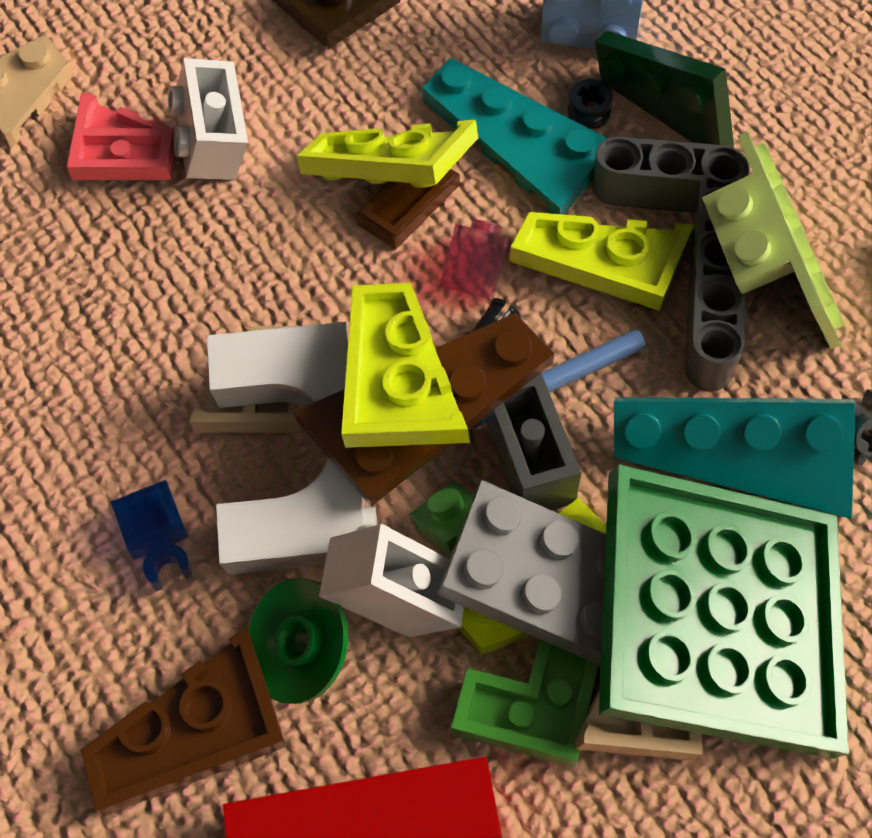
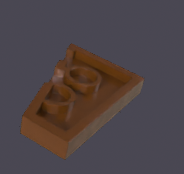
(191, 731)

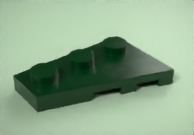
(669, 86)

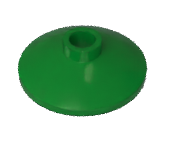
(298, 640)

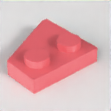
(118, 145)

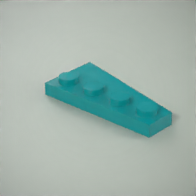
(531, 140)
(755, 445)

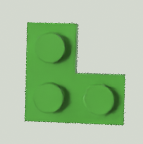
(532, 716)

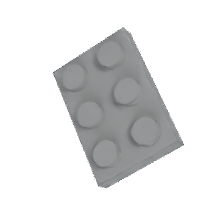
(529, 570)

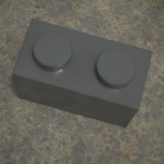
(534, 447)

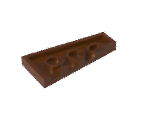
(482, 373)

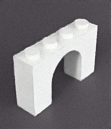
(296, 368)

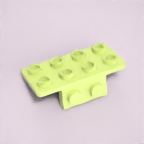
(766, 237)

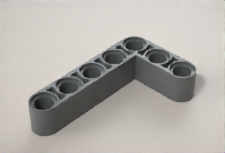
(676, 179)

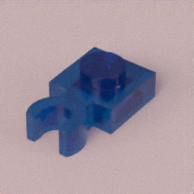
(151, 528)

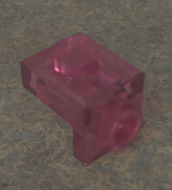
(475, 259)

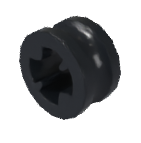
(592, 91)

